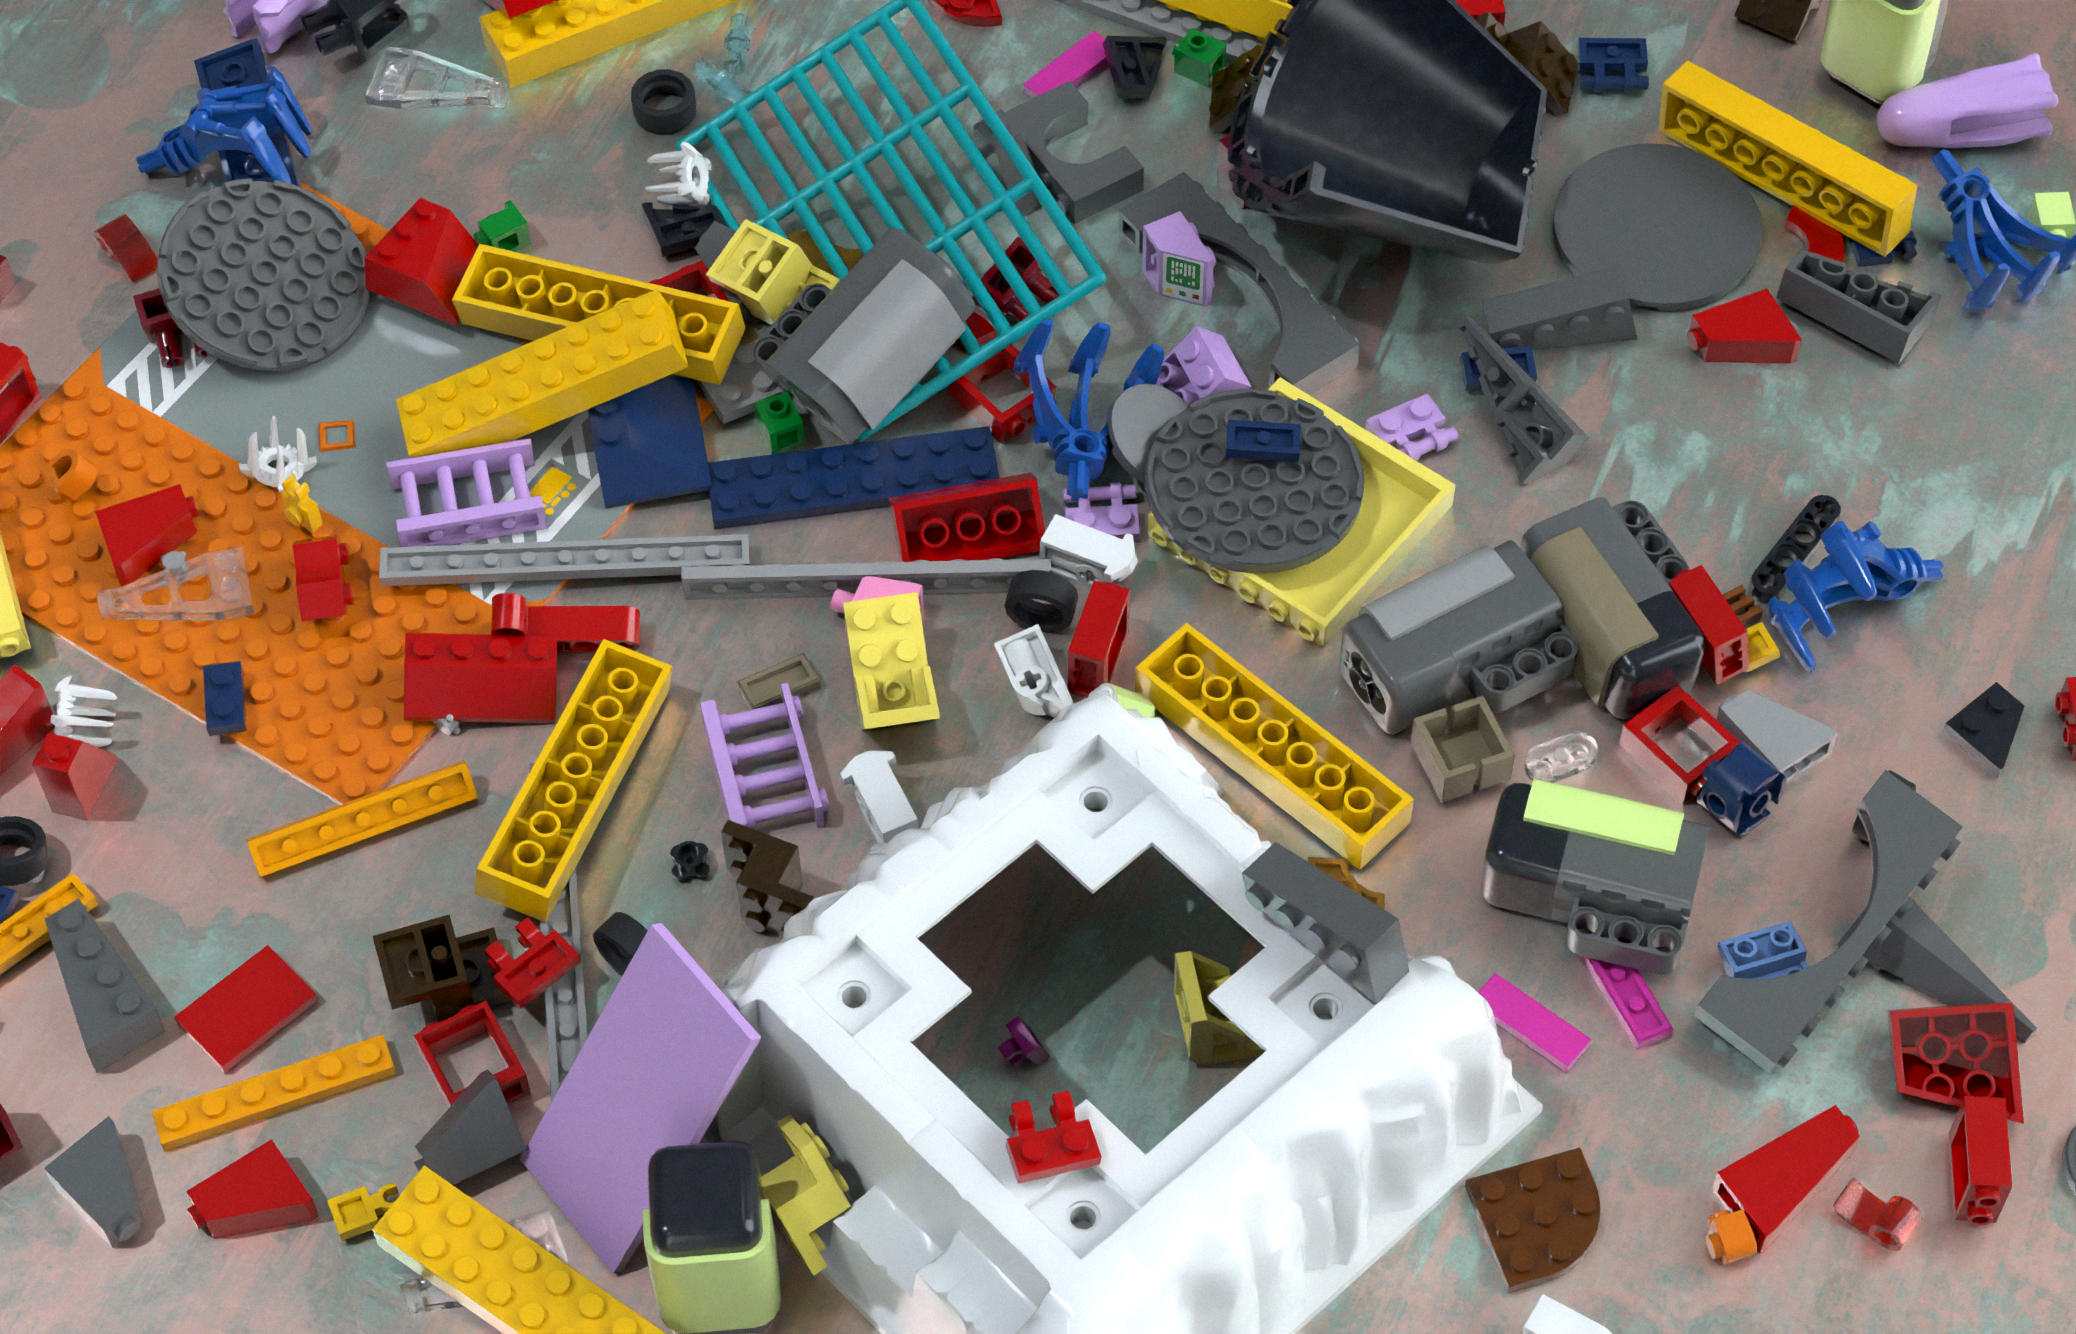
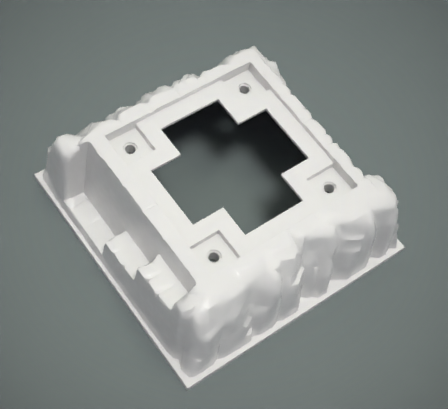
(1230, 1219)

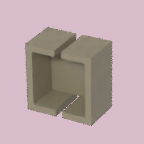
(1467, 755)

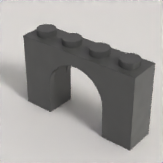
(1077, 188)

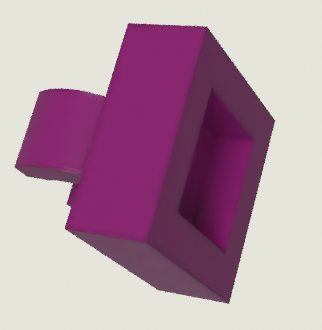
(1022, 1044)

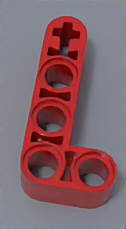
(576, 627)

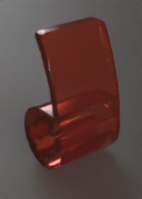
(128, 245)
(1881, 1222)

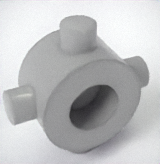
(173, 558)
(447, 725)

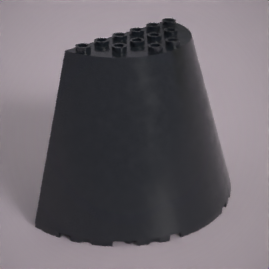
(1391, 127)

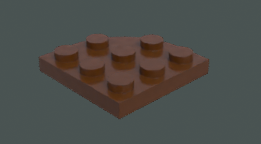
(1537, 1217)

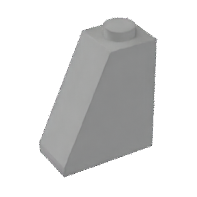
(1777, 732)

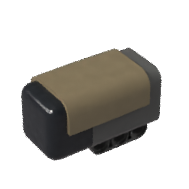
(1618, 602)

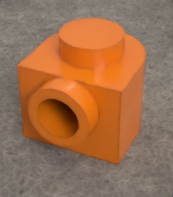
(70, 474)
(1730, 1236)

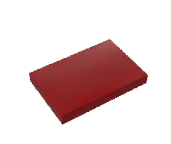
(246, 1009)

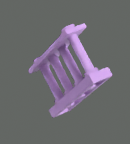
(470, 523)
(728, 755)

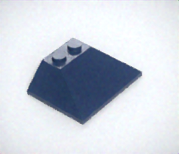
(650, 443)

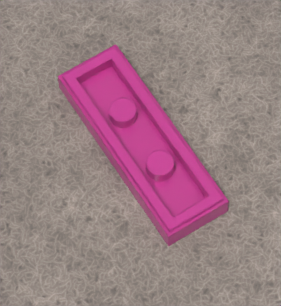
(1073, 66)
(1631, 1002)
(1534, 1023)

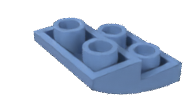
(1764, 953)

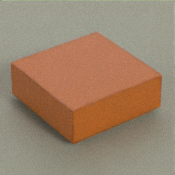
(336, 446)

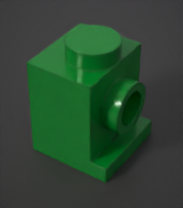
(504, 229)

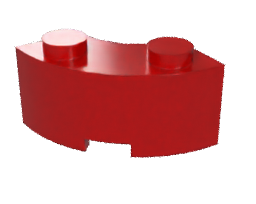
(321, 577)

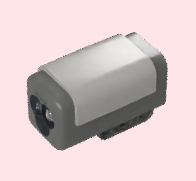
(869, 339)
(1458, 637)

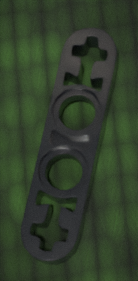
(1792, 547)

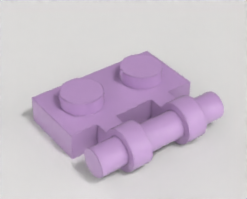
(1411, 421)
(1112, 519)

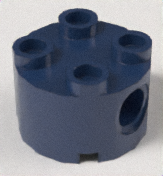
(1741, 789)

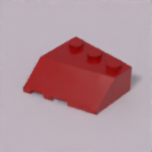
(422, 260)
(1957, 1053)

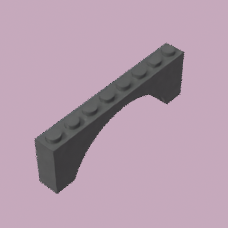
(1312, 342)
(1771, 1013)

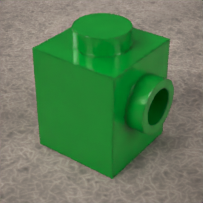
(1199, 57)
(779, 423)

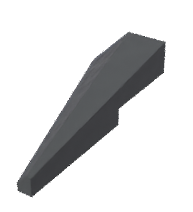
(1535, 427)
(1935, 965)

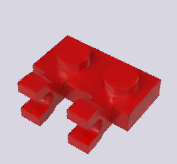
(534, 970)
(1051, 1150)

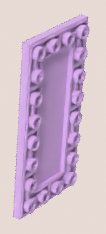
(639, 1084)

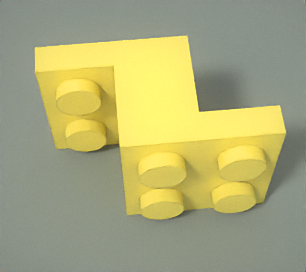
(765, 271)
(804, 1192)

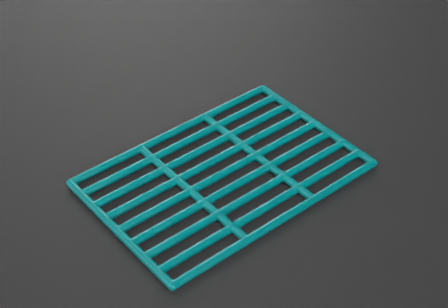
(883, 145)

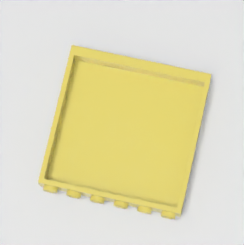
(1396, 513)

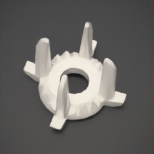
(688, 191)
(258, 461)
(65, 708)

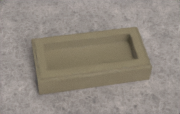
(765, 686)

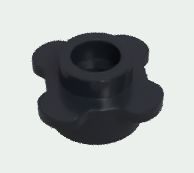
(686, 851)

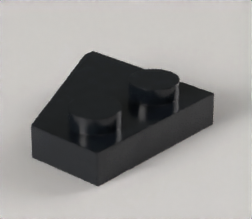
(1134, 63)
(681, 227)
(1987, 727)

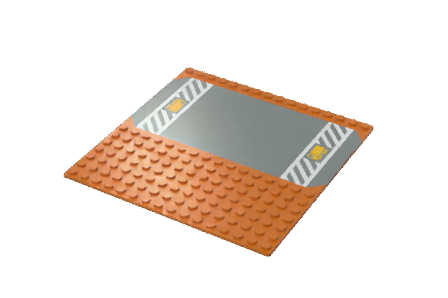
(316, 691)

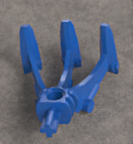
(234, 121)
(1984, 226)
(1077, 449)
(1855, 570)

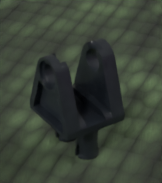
(357, 24)

